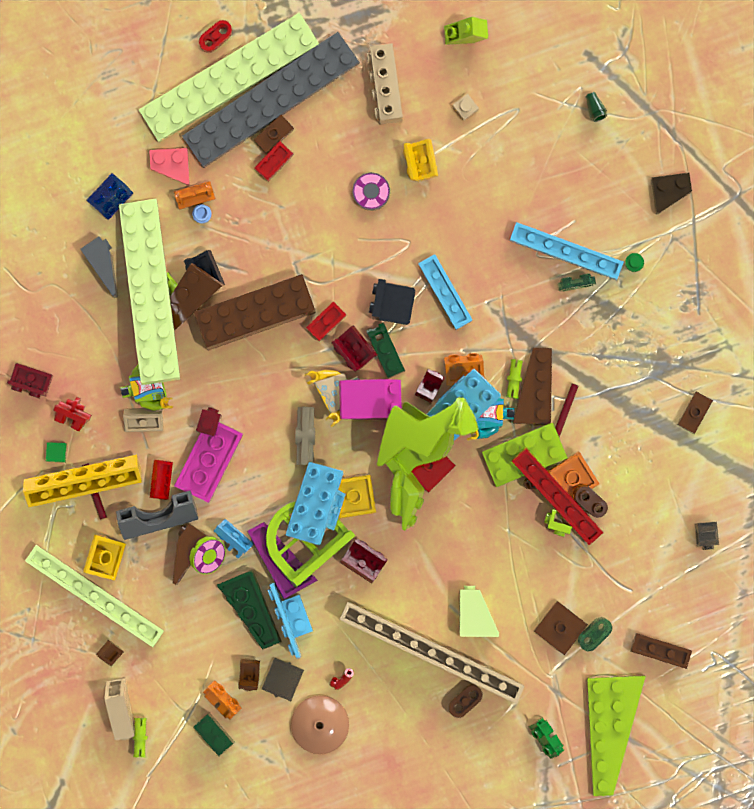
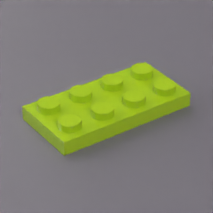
(542, 443)

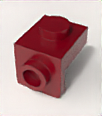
(429, 386)
(208, 421)

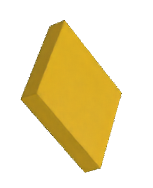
(358, 497)

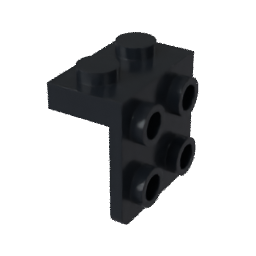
(392, 302)

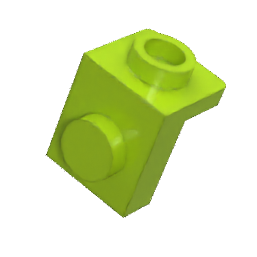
(559, 529)

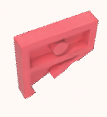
(171, 163)

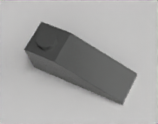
(101, 259)

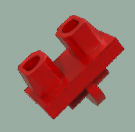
(73, 410)

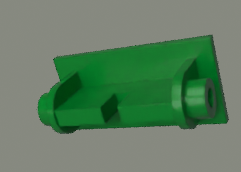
(551, 746)

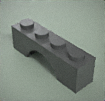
(135, 522)

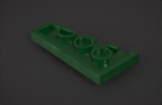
(248, 601)

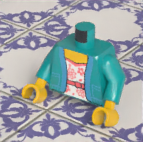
(492, 420)

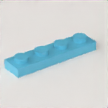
(445, 292)

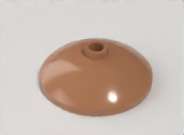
(323, 710)

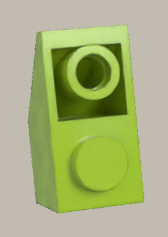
(466, 31)

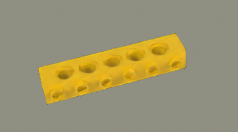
(82, 481)

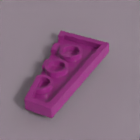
(285, 587)

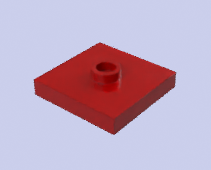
(432, 473)

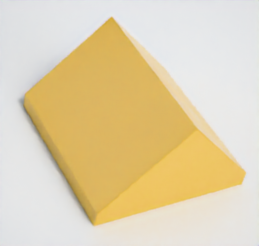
(104, 557)

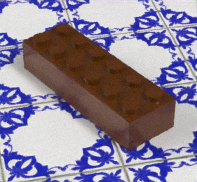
(254, 312)

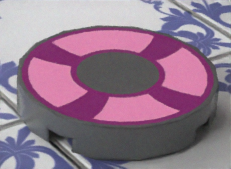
(371, 191)

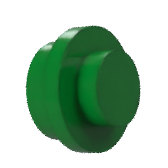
(634, 262)

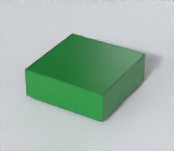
(56, 452)

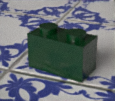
(214, 734)

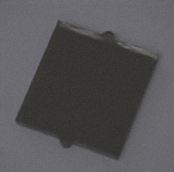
(282, 679)

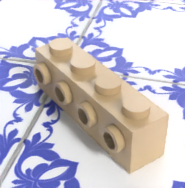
(386, 84)

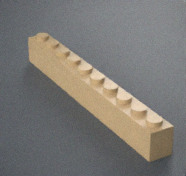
(432, 652)

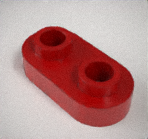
(213, 34)

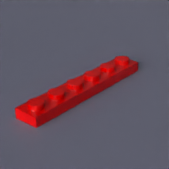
(557, 496)

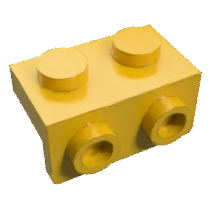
(420, 160)

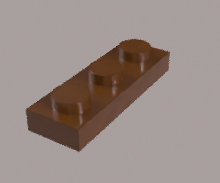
(661, 651)

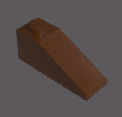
(188, 538)

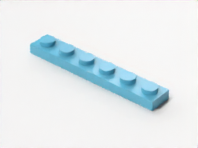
(566, 251)

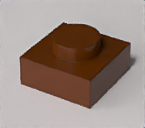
(109, 653)

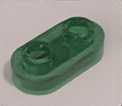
(584, 281)
(595, 635)

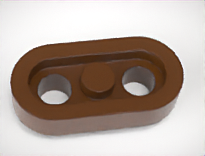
(591, 502)
(465, 701)

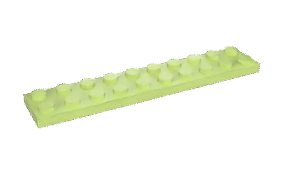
(228, 77)
(149, 292)

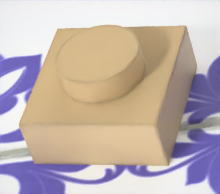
(465, 107)

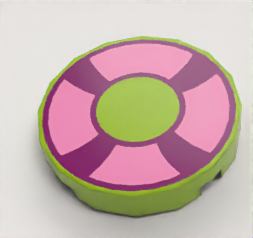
(207, 555)

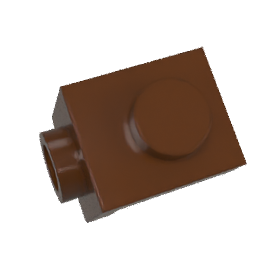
(249, 674)

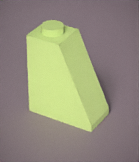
(474, 615)

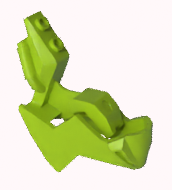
(415, 440)

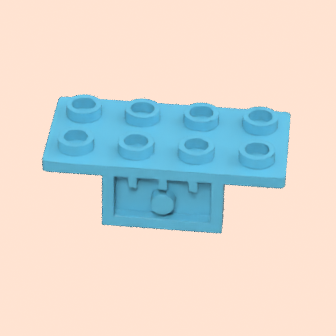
(474, 389)
(316, 504)
(293, 616)

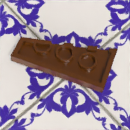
(191, 293)
(535, 395)

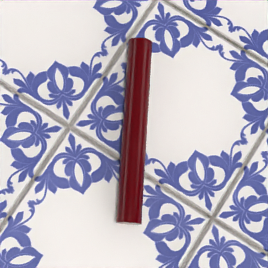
(566, 408)
(98, 503)

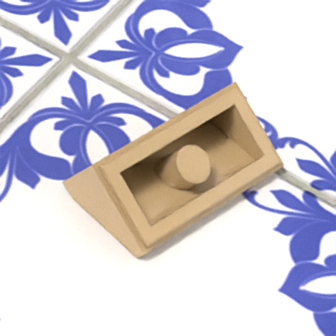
(142, 420)

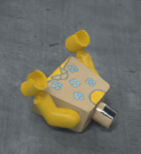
(328, 388)

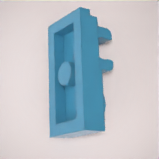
(234, 537)

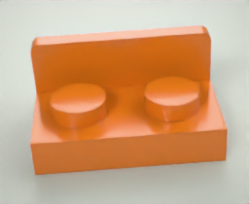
(457, 366)

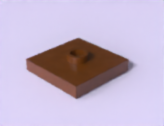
(560, 627)

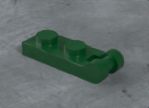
(385, 351)

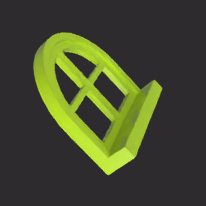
(313, 563)

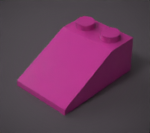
(369, 398)

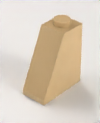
(119, 709)

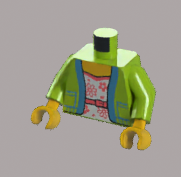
(148, 396)

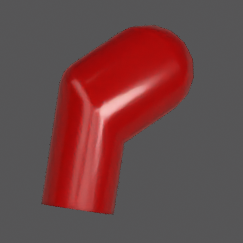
(344, 679)

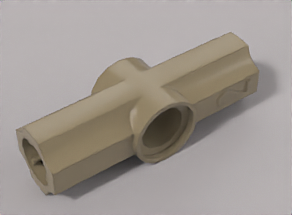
(305, 435)

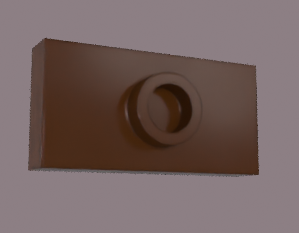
(273, 134)
(695, 412)

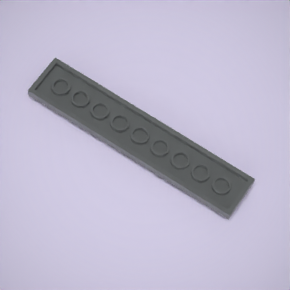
(270, 99)

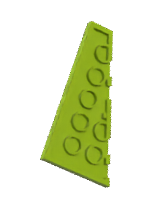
(611, 717)

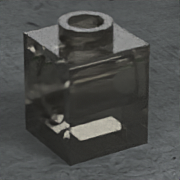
(706, 535)

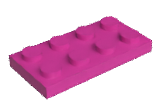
(208, 462)

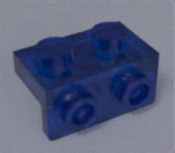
(109, 196)

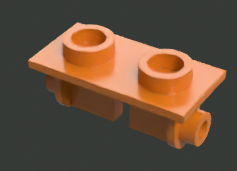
(194, 195)
(216, 693)

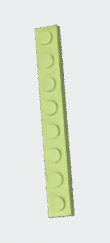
(94, 596)

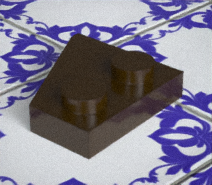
(670, 189)

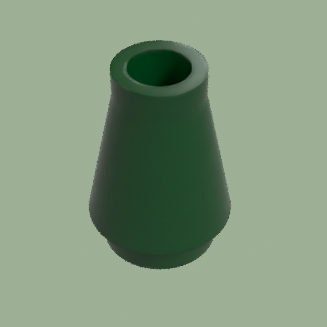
(596, 109)

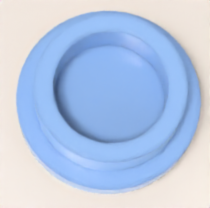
(202, 213)

